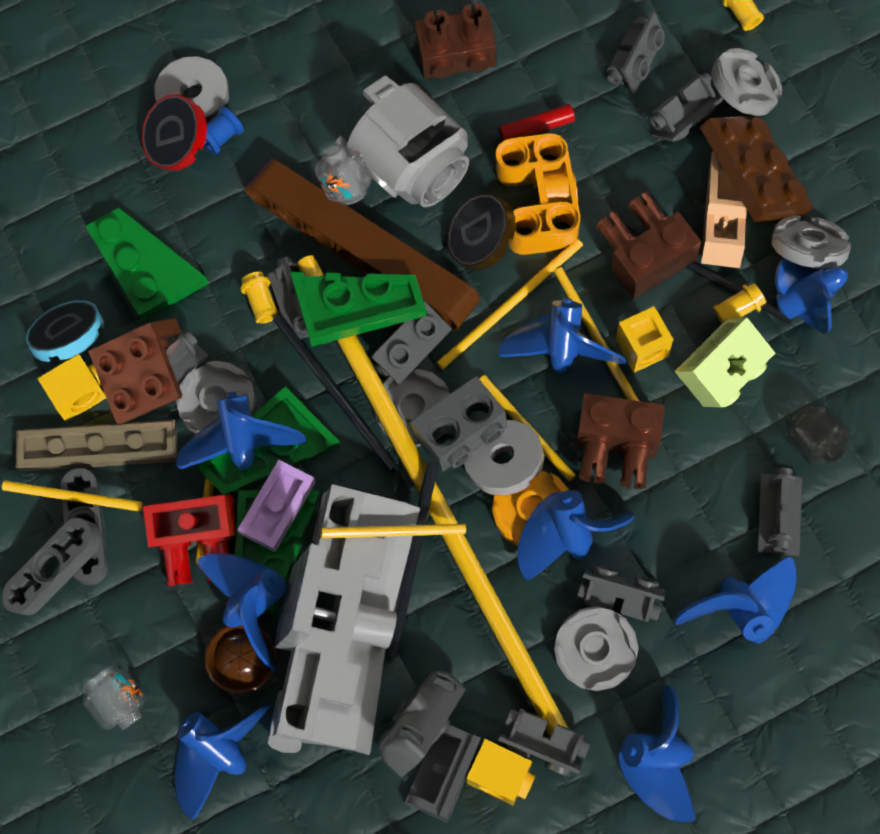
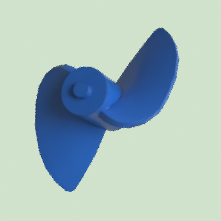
(807, 292)
(557, 336)
(236, 434)
(560, 526)
(250, 593)
(754, 606)
(206, 752)
(654, 763)

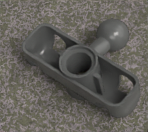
(420, 721)

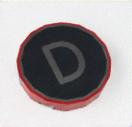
(174, 132)

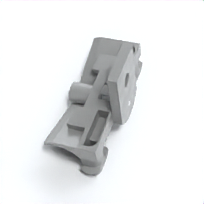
(338, 672)

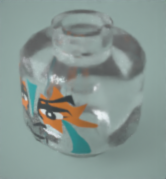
(343, 174)
(113, 699)

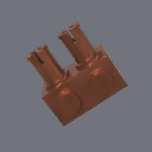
(456, 42)
(655, 254)
(621, 428)

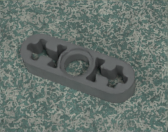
(70, 482)
(34, 570)

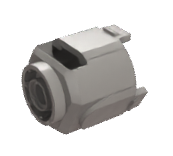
(409, 143)

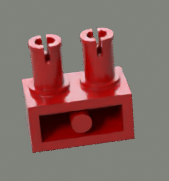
(179, 523)

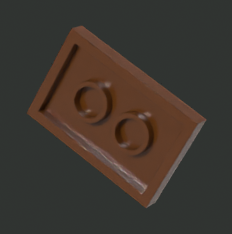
(756, 167)

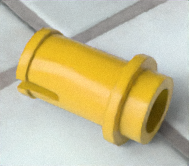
(745, 12)
(259, 297)
(741, 303)

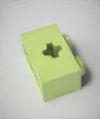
(733, 348)

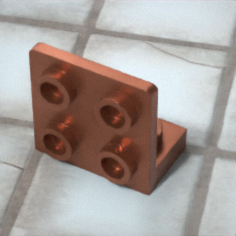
(137, 370)

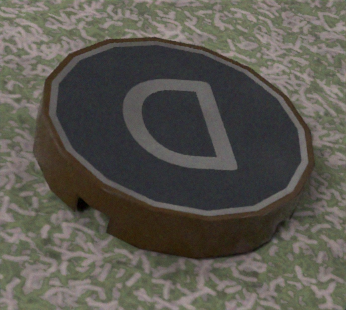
(480, 231)

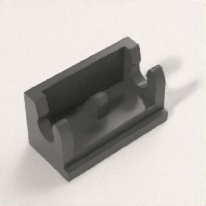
(443, 773)

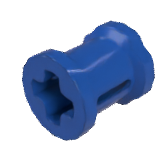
(221, 129)

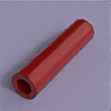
(537, 123)

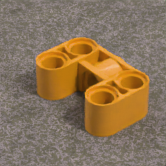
(555, 187)

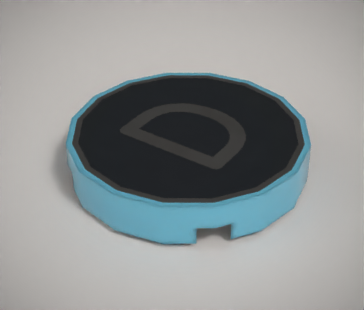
(64, 330)

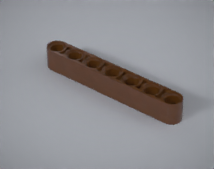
(358, 239)

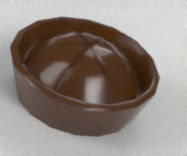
(234, 663)

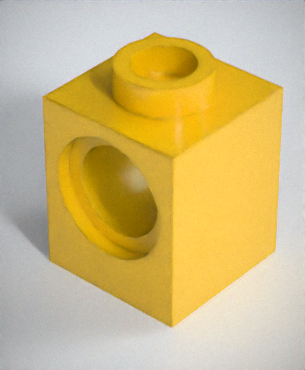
(644, 339)
(72, 387)
(501, 773)

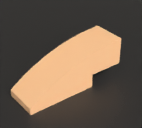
(723, 220)

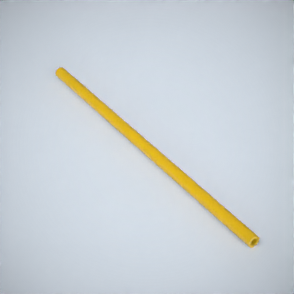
(442, 514)

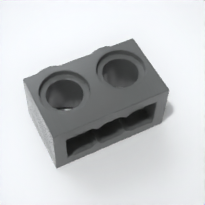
(451, 417)

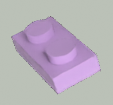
(276, 505)

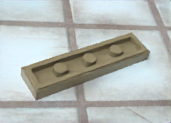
(96, 445)

